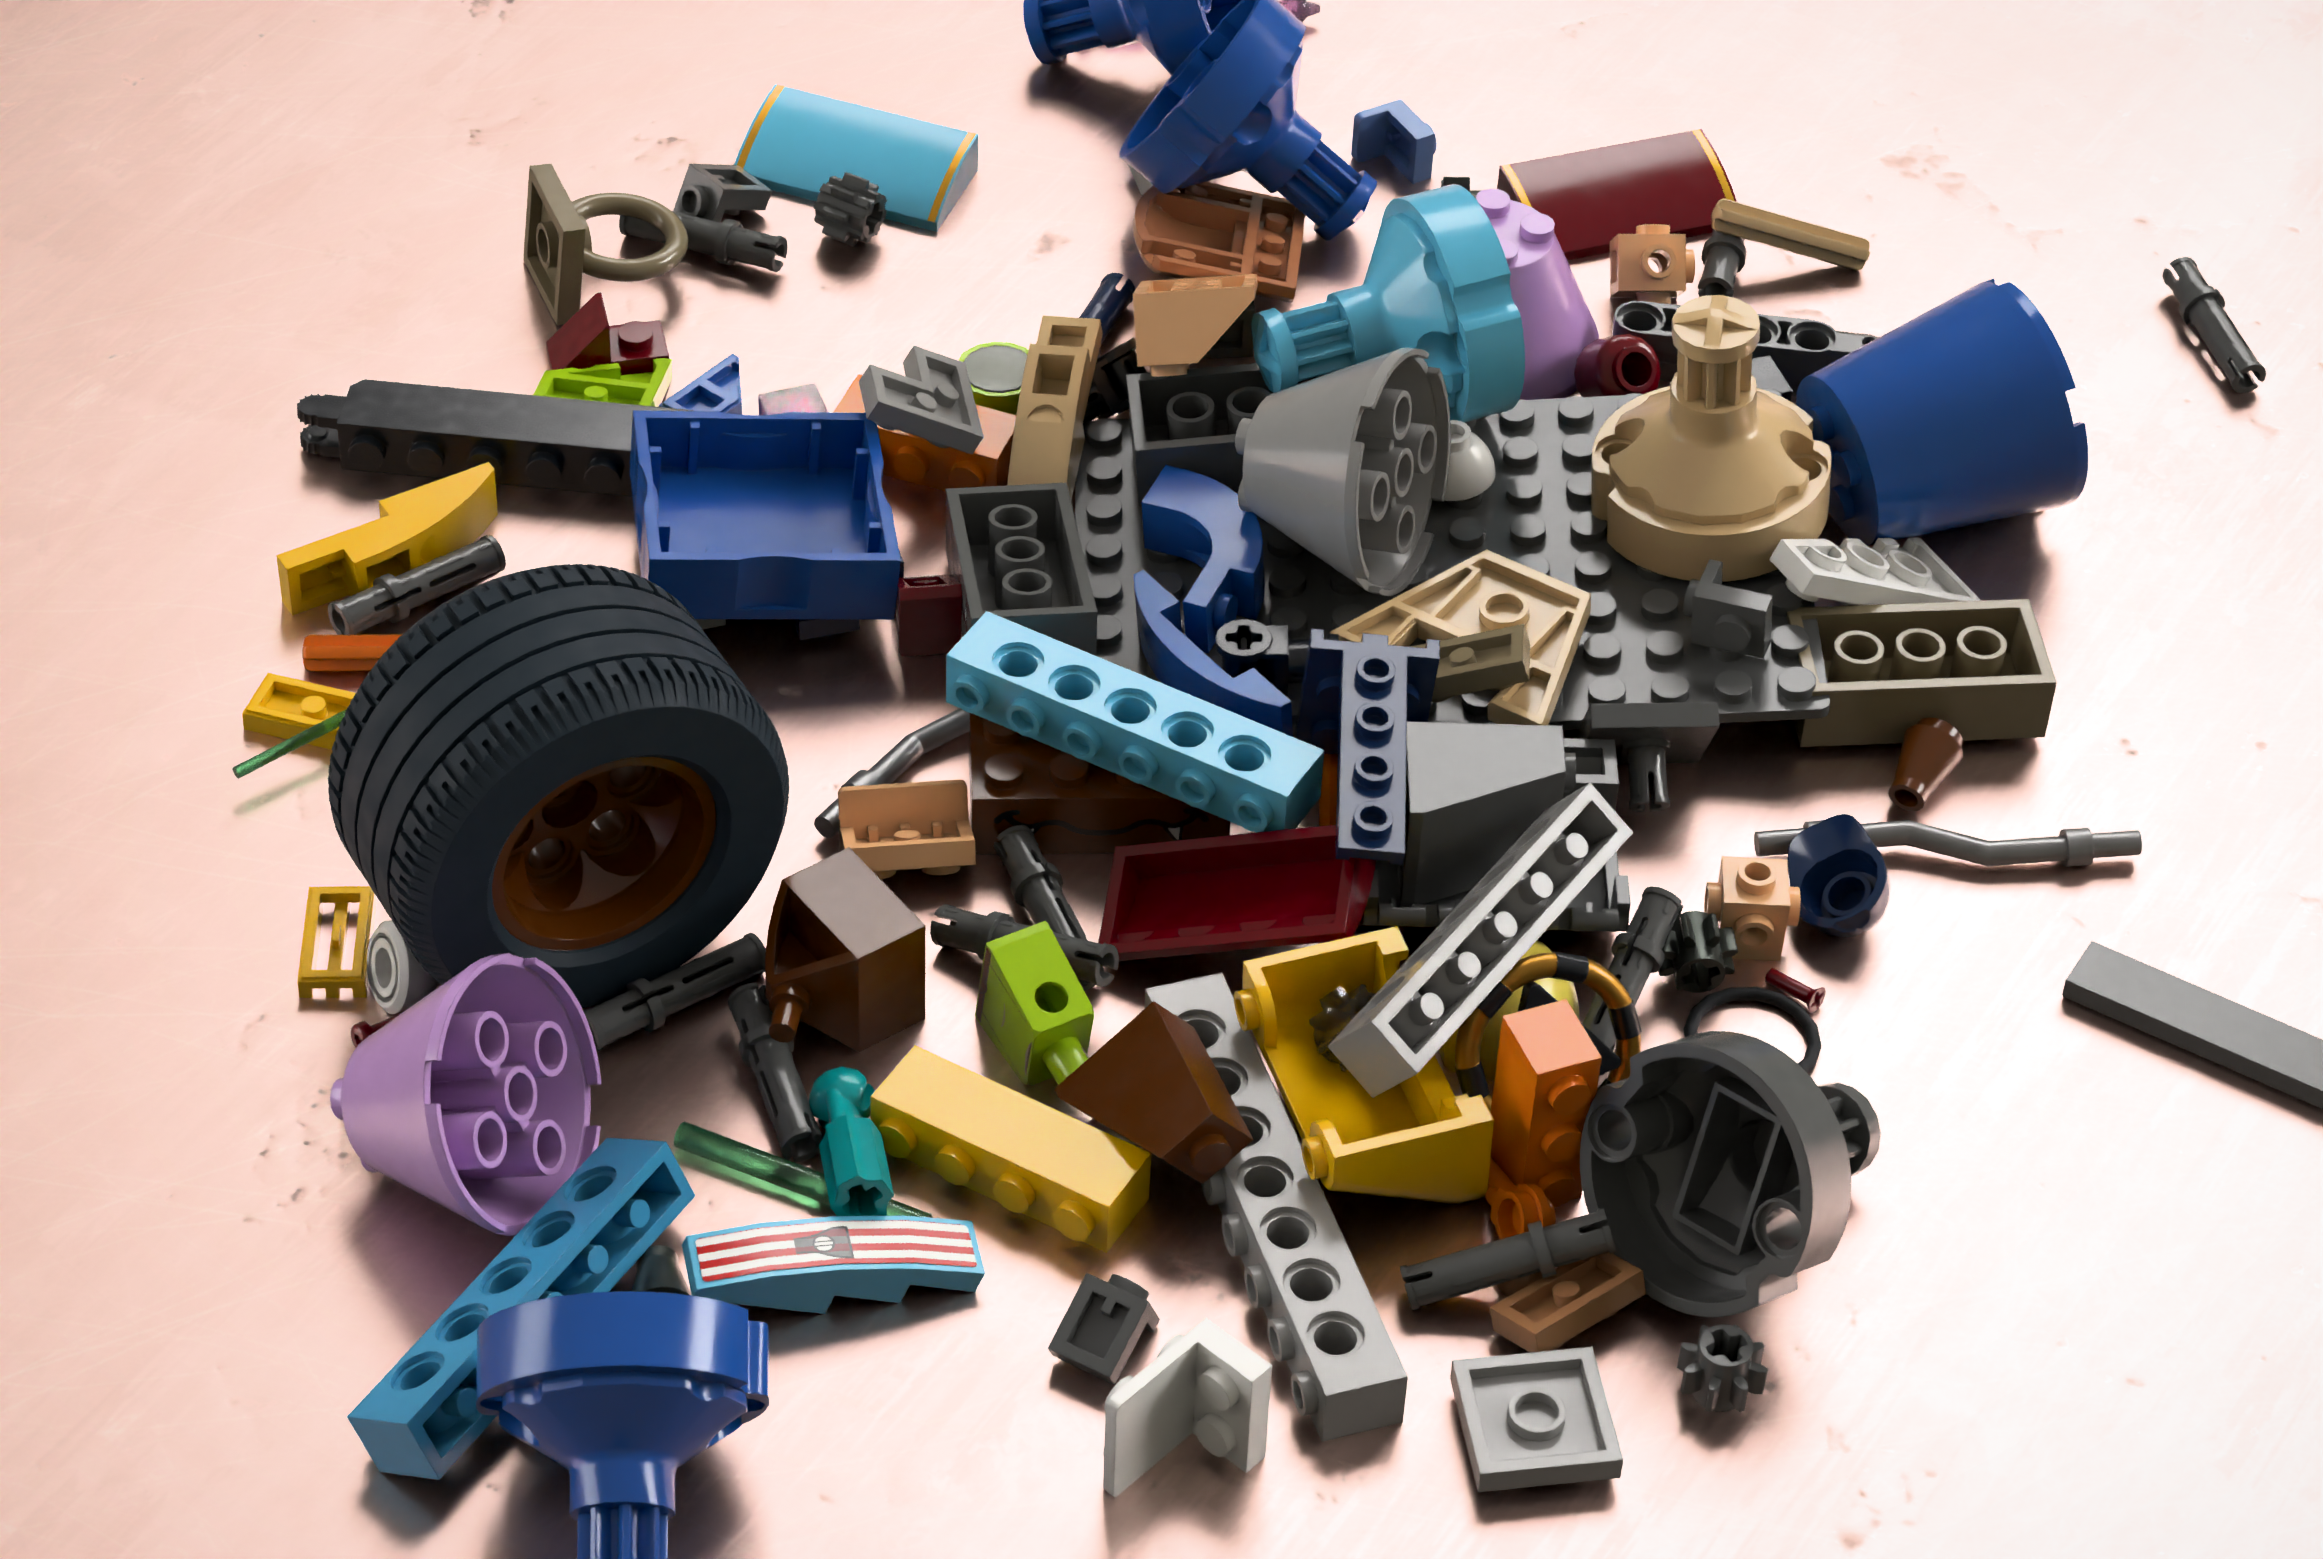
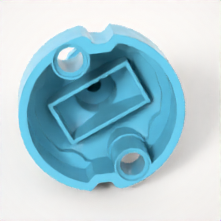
(1429, 286)

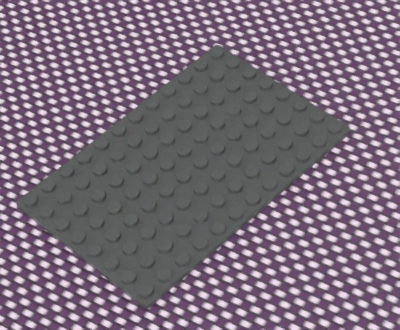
(1531, 513)

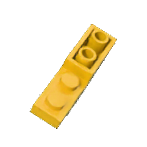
(408, 534)

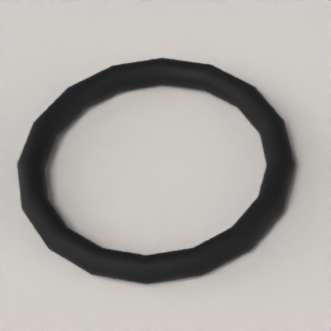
(1768, 997)

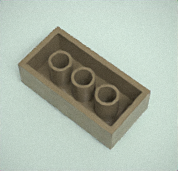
(1942, 660)

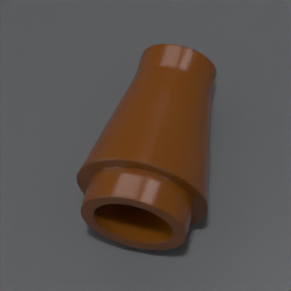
(1925, 760)

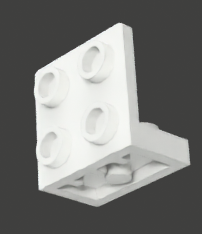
(1195, 1386)

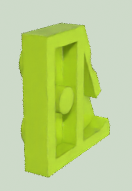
(608, 385)

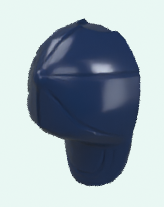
(1839, 877)

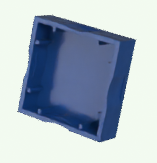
(765, 514)

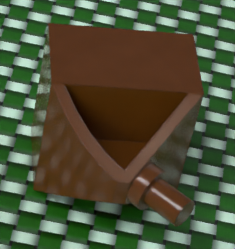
(843, 955)

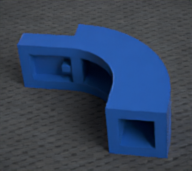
(1203, 523)

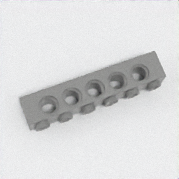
(1480, 941)

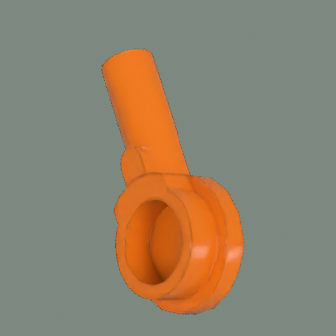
(1516, 1205)

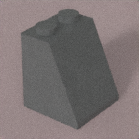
(1473, 798)

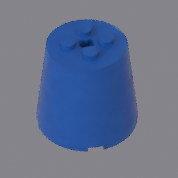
(1949, 420)

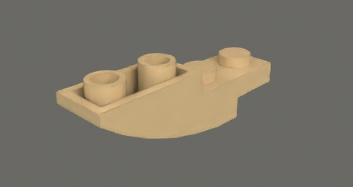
(1054, 402)

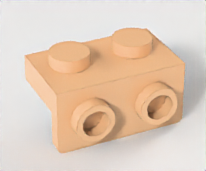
(908, 826)

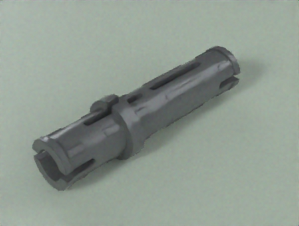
(723, 240)
(2204, 310)
(394, 596)
(1037, 884)
(973, 930)
(1636, 954)
(650, 1002)
(775, 1074)
(1508, 1259)

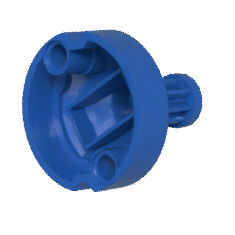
(1162, 26)
(1237, 112)
(622, 1399)

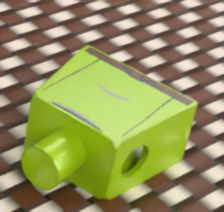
(1034, 1005)

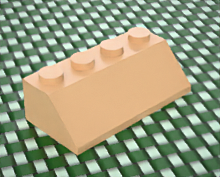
(1185, 318)

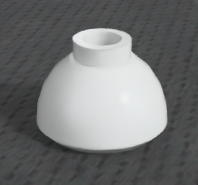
(1470, 464)
(394, 972)

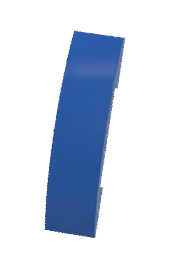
(1188, 669)

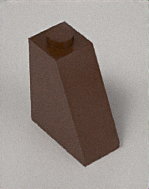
(1161, 1094)

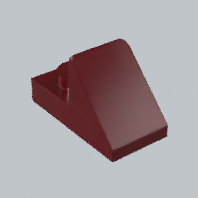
(590, 341)
(928, 615)

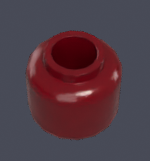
(1617, 367)

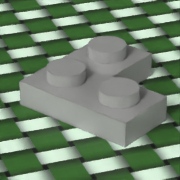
(927, 402)

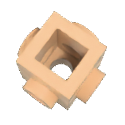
(1631, 271)
(1756, 902)

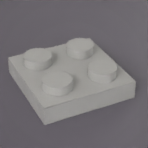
(1536, 1419)

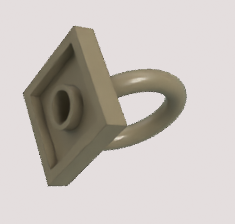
(561, 243)

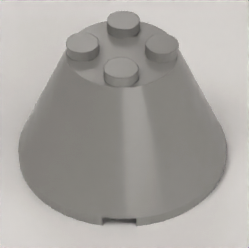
(1353, 465)

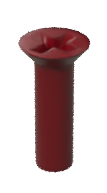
(1804, 993)

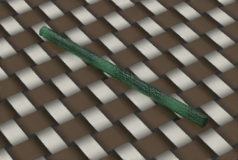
(288, 745)

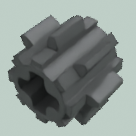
(850, 209)

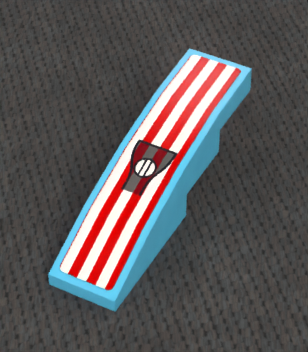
(814, 1259)

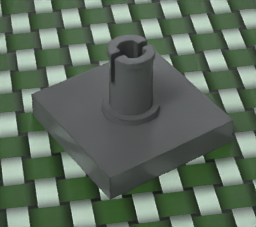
(1651, 737)

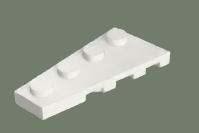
(1866, 574)

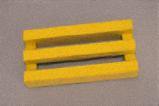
(335, 977)

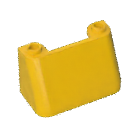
(1400, 1144)

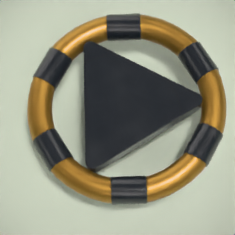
(1561, 967)

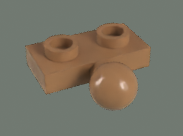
(1554, 1309)

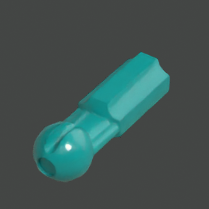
(852, 1145)

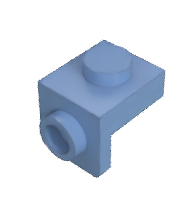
(1398, 135)

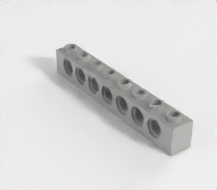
(1289, 1238)

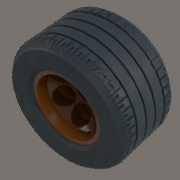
(559, 780)

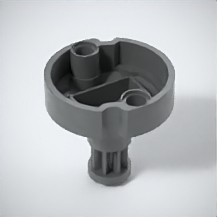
(1724, 1169)

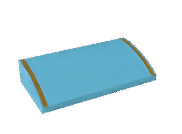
(809, 137)

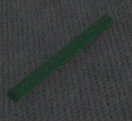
(766, 1166)

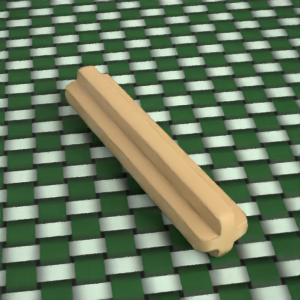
(1790, 234)

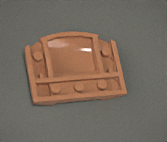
(1221, 233)

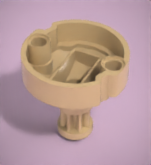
(1710, 458)

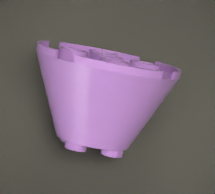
(1546, 294)
(478, 1092)

